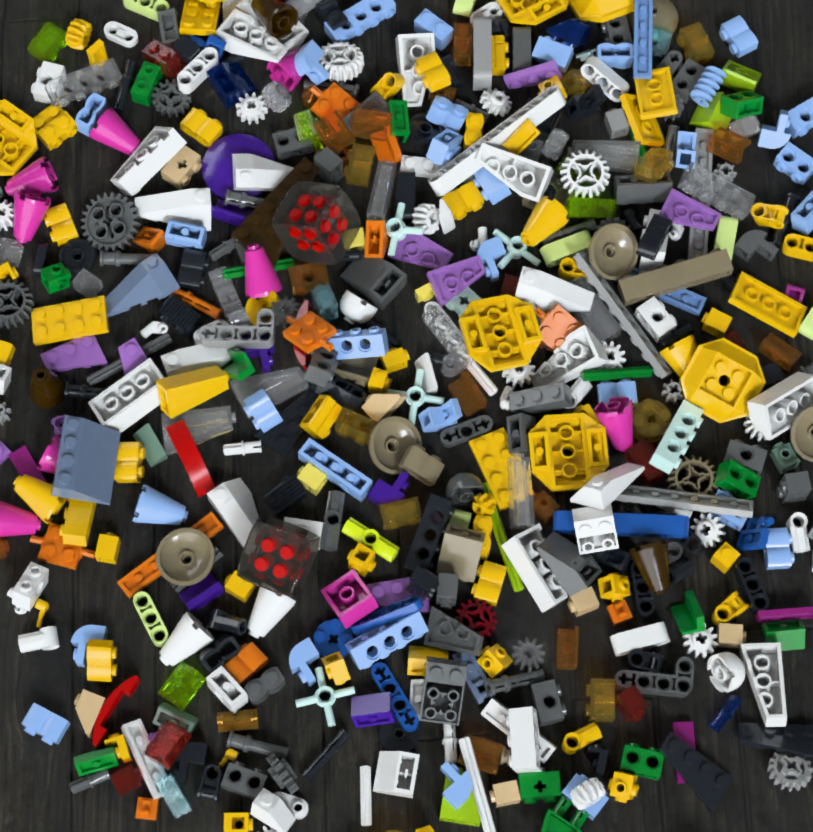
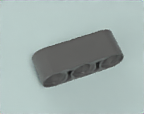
(521, 48)

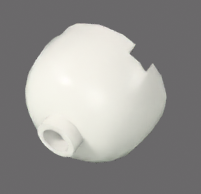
(356, 308)
(727, 671)

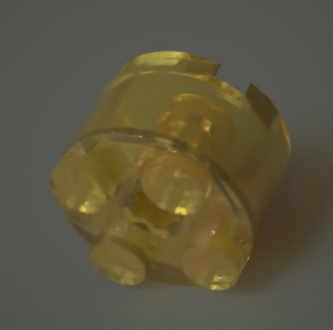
(659, 417)

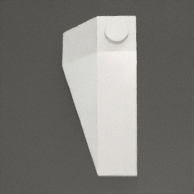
(249, 39)
(407, 50)
(520, 174)
(547, 290)
(194, 358)

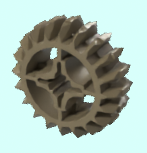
(689, 466)

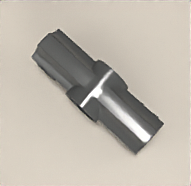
(334, 509)

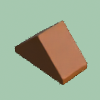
(150, 239)
(376, 239)

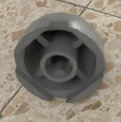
(463, 489)

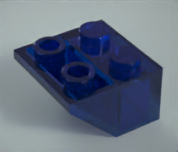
(572, 30)
(230, 83)

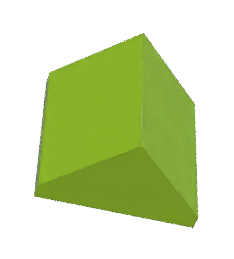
(740, 77)
(710, 117)

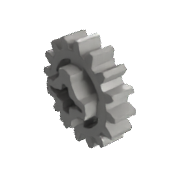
(790, 771)

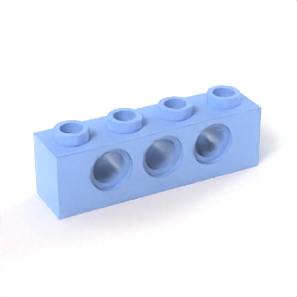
(362, 9)
(797, 125)
(359, 349)
(336, 469)
(358, 647)

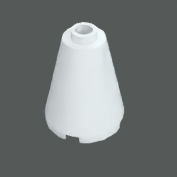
(268, 611)
(185, 640)

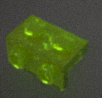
(305, 130)
(182, 685)

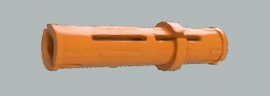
(212, 310)

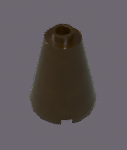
(276, 16)
(46, 388)
(653, 564)

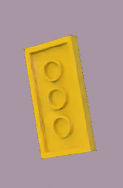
(767, 304)
(69, 320)
(491, 456)

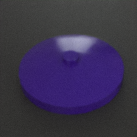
(218, 165)

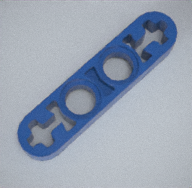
(387, 614)
(397, 695)

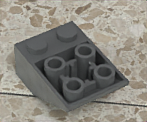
(375, 279)
(565, 562)
(443, 690)

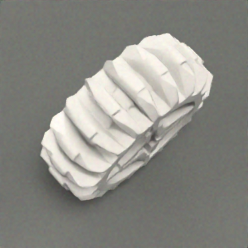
(342, 61)
(574, 163)

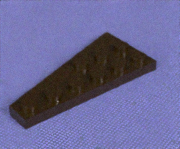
(258, 225)

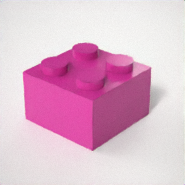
(349, 598)

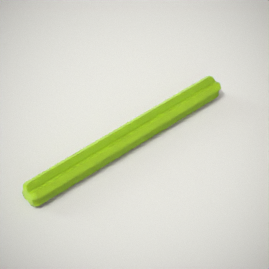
(501, 538)

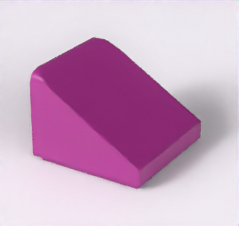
(794, 292)

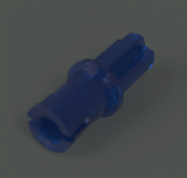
(725, 713)

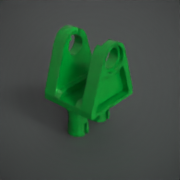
(555, 823)

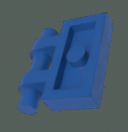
(755, 534)

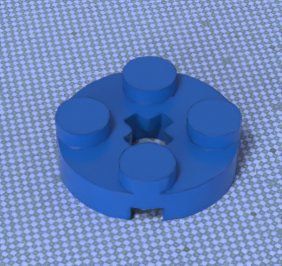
(323, 633)

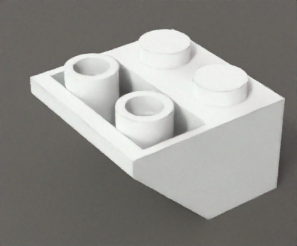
(594, 529)
(396, 773)

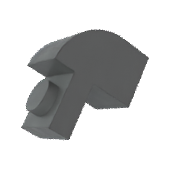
(753, 242)

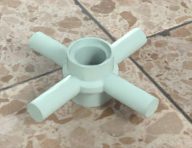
(401, 233)
(513, 253)
(424, 398)
(323, 688)

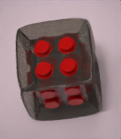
(316, 222)
(278, 556)

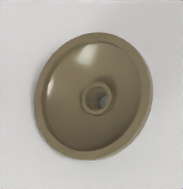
(664, 19)
(621, 251)
(397, 432)
(801, 434)
(178, 547)

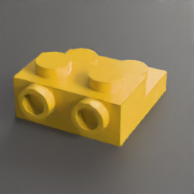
(54, 126)

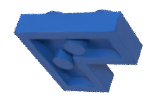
(212, 41)

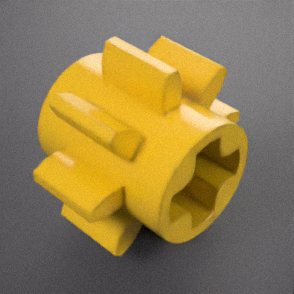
(484, 504)

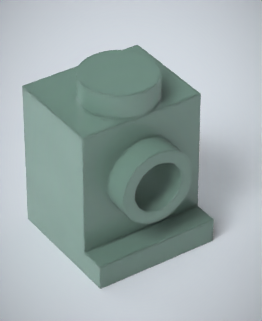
(783, 463)

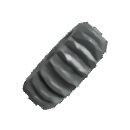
(14, 291)

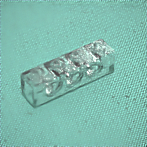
(106, 69)
(712, 183)

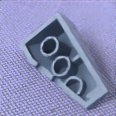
(145, 282)

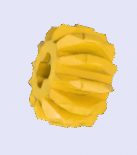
(78, 34)

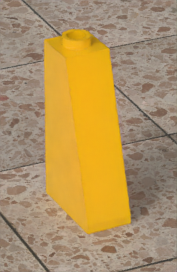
(190, 389)

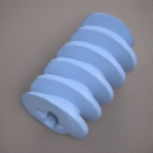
(707, 85)

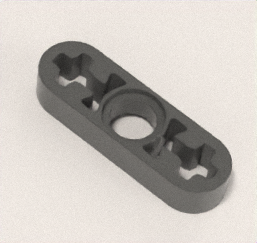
(480, 431)

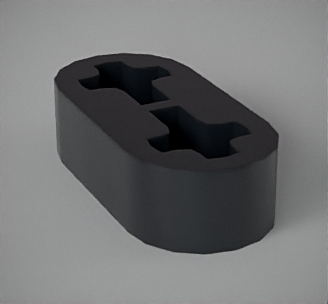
(41, 258)

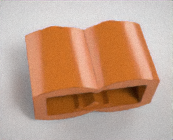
(246, 663)

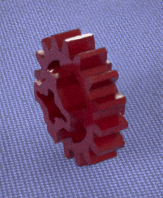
(483, 623)

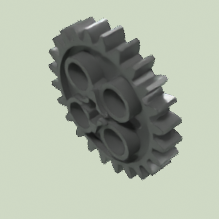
(126, 218)

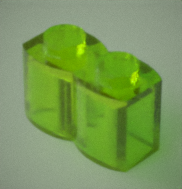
(47, 43)

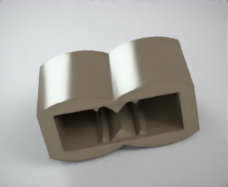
(421, 465)

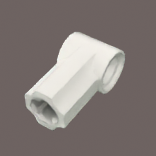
(579, 391)
(800, 541)
(43, 639)

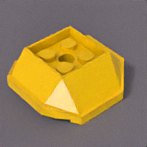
(600, 10)
(531, 11)
(16, 137)
(511, 319)
(702, 375)
(567, 432)

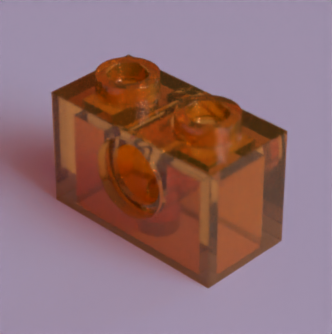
(462, 44)
(299, 273)

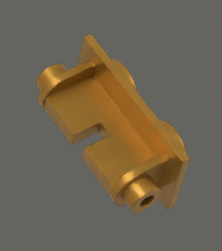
(237, 722)

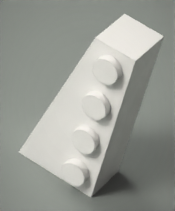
(766, 678)

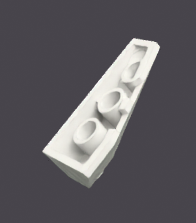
(292, 41)
(257, 173)
(184, 206)
(577, 353)
(607, 486)
(235, 506)

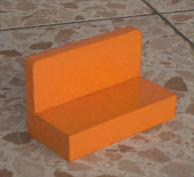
(388, 149)

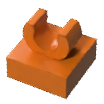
(619, 612)
(147, 808)

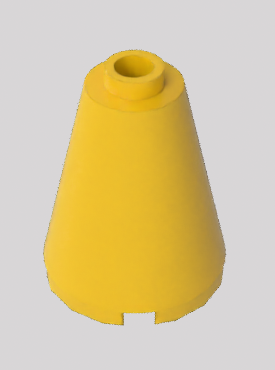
(544, 221)
(679, 354)
(38, 496)

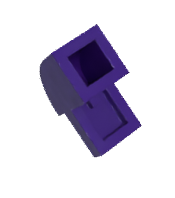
(264, 354)
(384, 493)

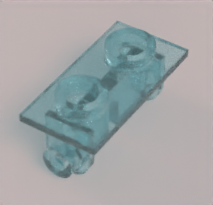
(173, 796)

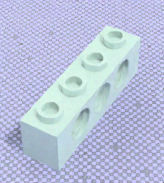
(675, 438)

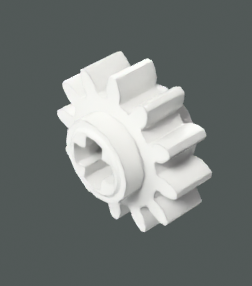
(495, 102)
(259, 110)
(616, 356)
(517, 377)
(713, 534)
(696, 646)

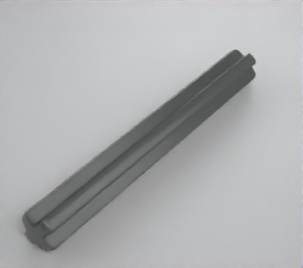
(116, 366)

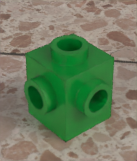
(55, 277)

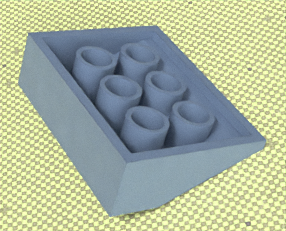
(86, 461)

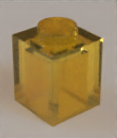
(575, 83)

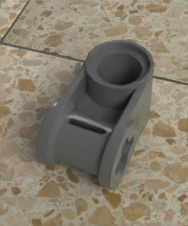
(672, 56)

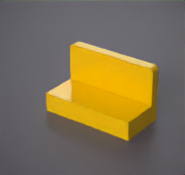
(418, 655)

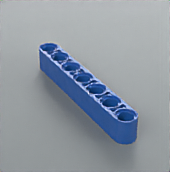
(632, 524)

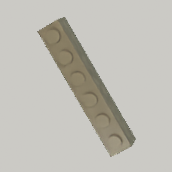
(675, 277)

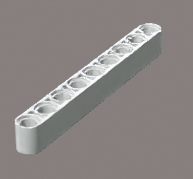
(465, 163)

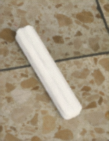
(365, 795)

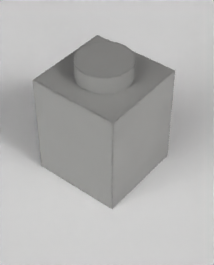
(616, 123)

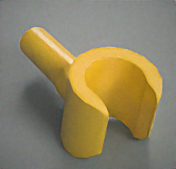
(43, 607)
(230, 754)

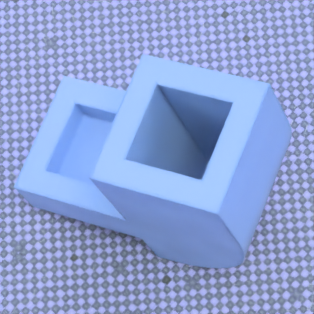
(307, 62)
(775, 137)
(685, 149)
(490, 253)
(442, 417)
(81, 640)
(299, 659)
(461, 788)

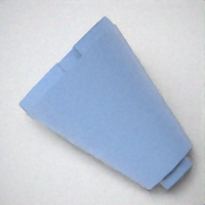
(158, 508)

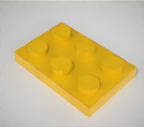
(199, 18)
(656, 95)
(644, 130)

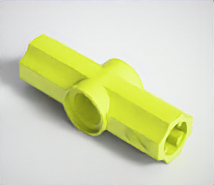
(360, 532)

